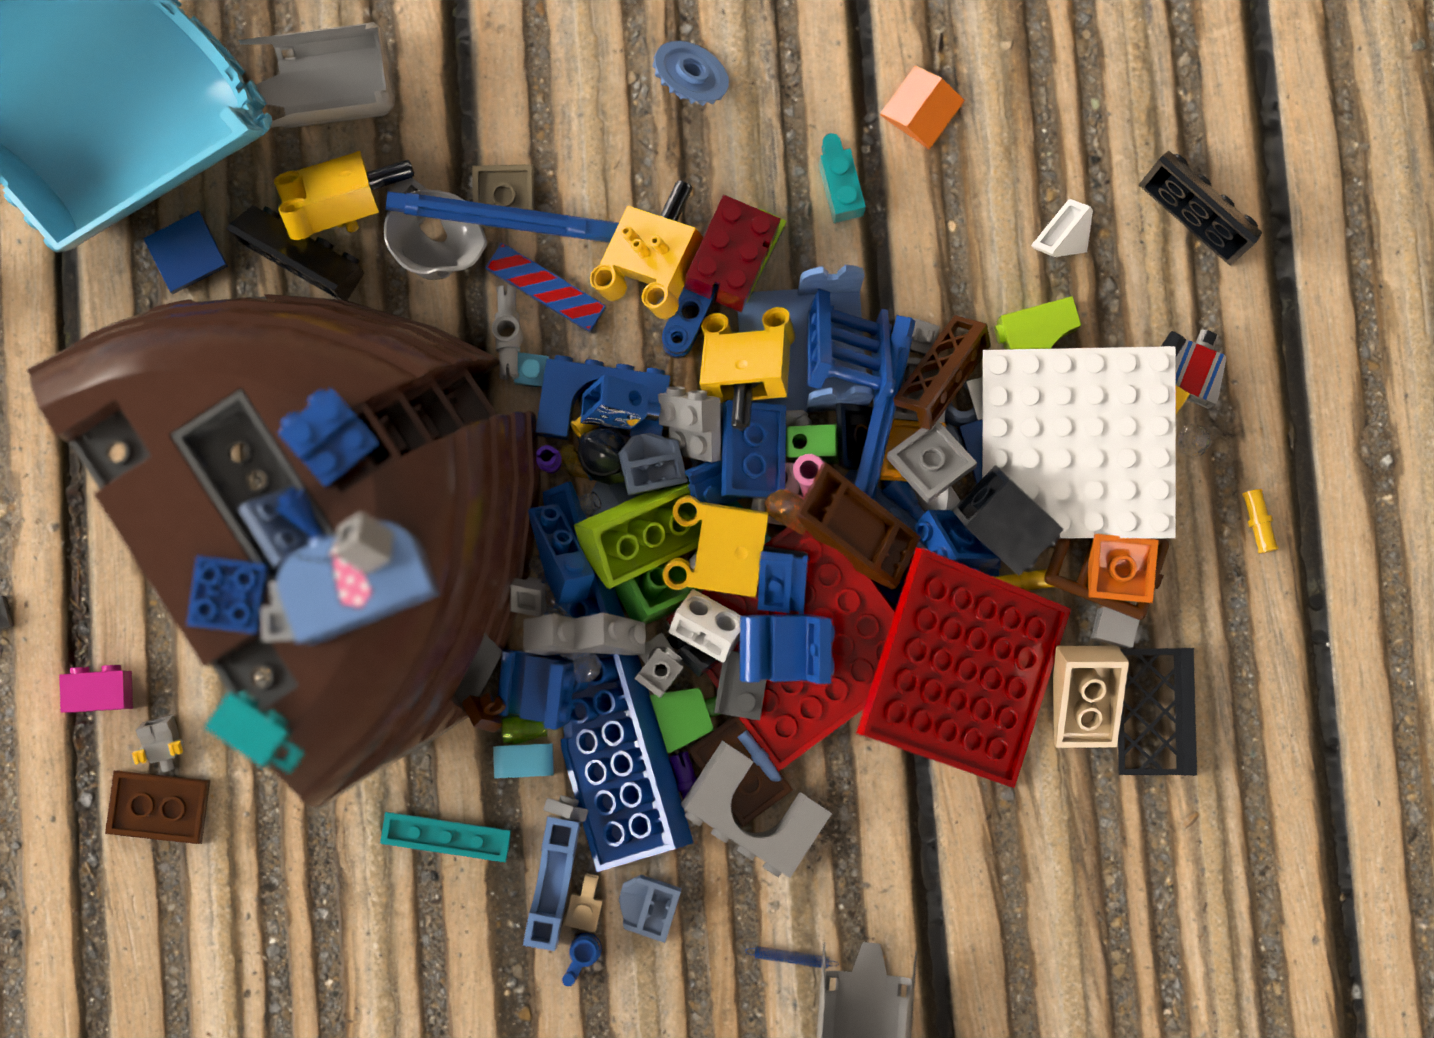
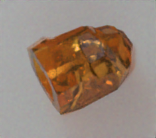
(783, 508)

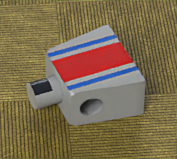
(1200, 369)

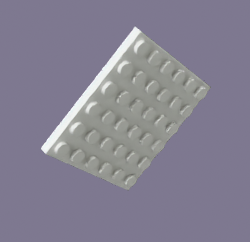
(1086, 435)

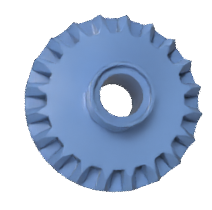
(691, 72)

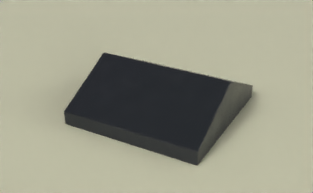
(852, 433)

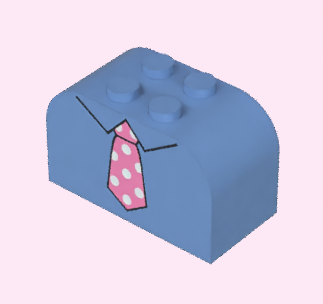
(332, 597)

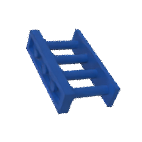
(822, 348)

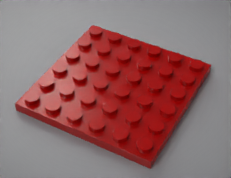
(963, 669)
(805, 712)

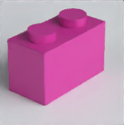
(95, 690)

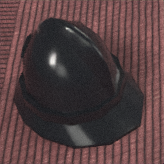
(600, 456)

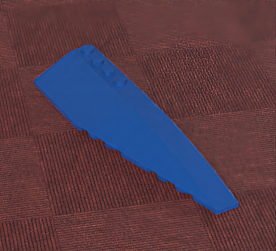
(616, 743)

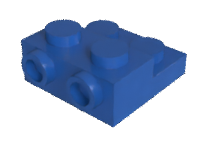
(327, 436)
(948, 537)

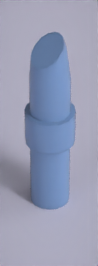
(759, 756)

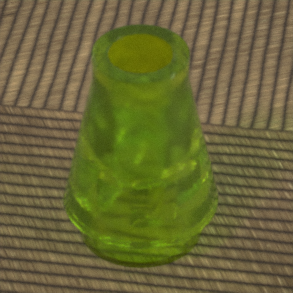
(521, 730)

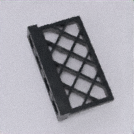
(1184, 714)

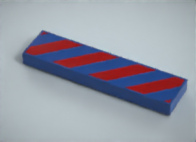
(545, 287)

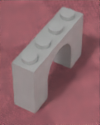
(780, 846)

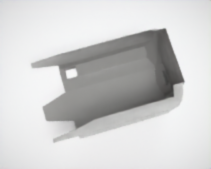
(331, 77)
(865, 1000)

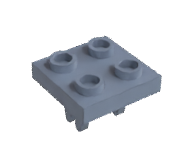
(273, 530)

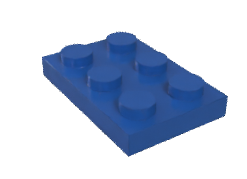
(754, 457)

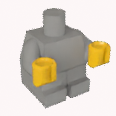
(159, 742)

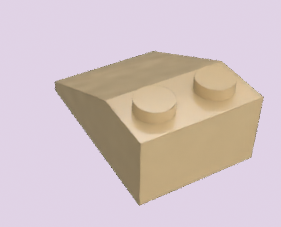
(1088, 695)

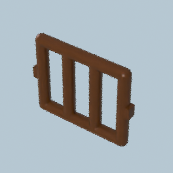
(1080, 587)

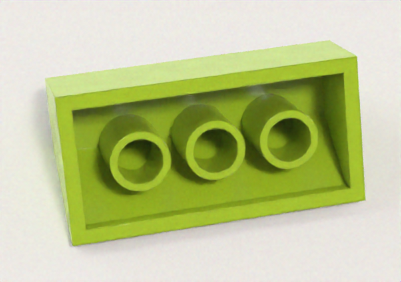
(638, 535)

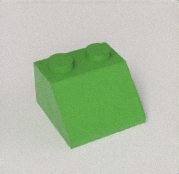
(649, 598)

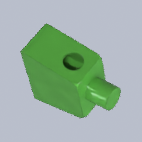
(821, 441)
(683, 716)

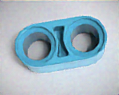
(523, 760)

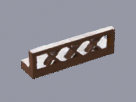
(952, 370)

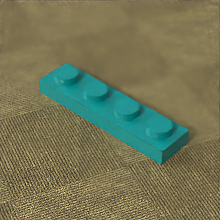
(445, 837)

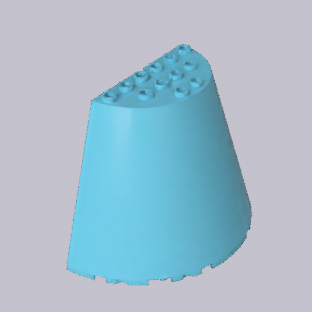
(112, 109)

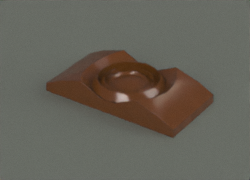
(857, 527)

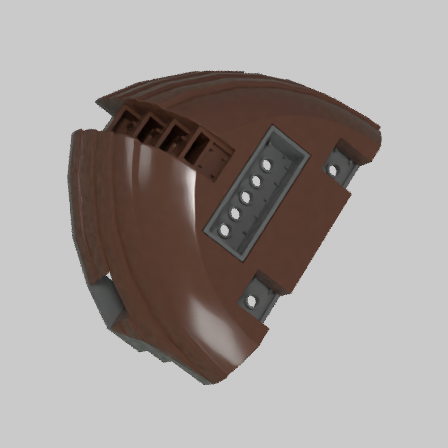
(447, 470)

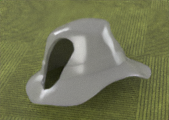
(429, 257)

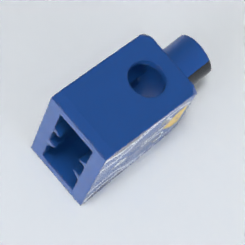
(617, 404)

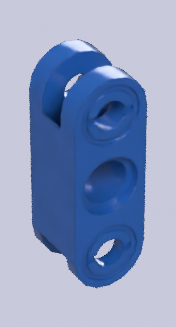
(686, 328)

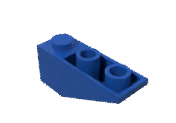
(560, 554)

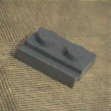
(736, 696)

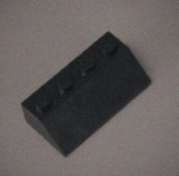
(305, 258)

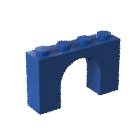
(566, 381)

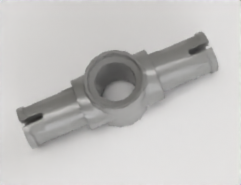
(507, 346)

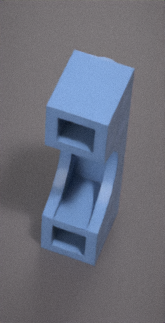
(552, 883)

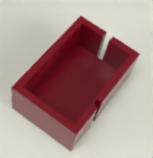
(732, 252)

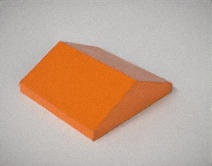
(923, 106)
(1122, 568)

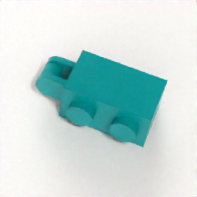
(840, 180)
(254, 731)

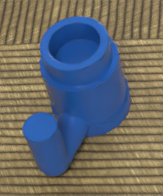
(583, 952)

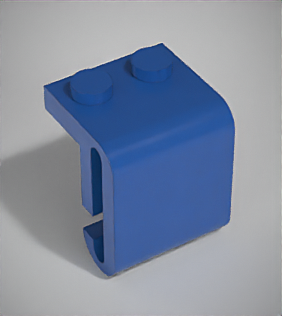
(786, 648)
(537, 687)

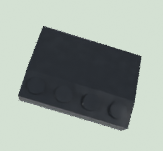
(1200, 207)

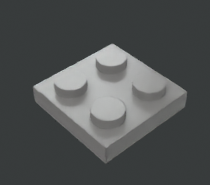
(931, 461)

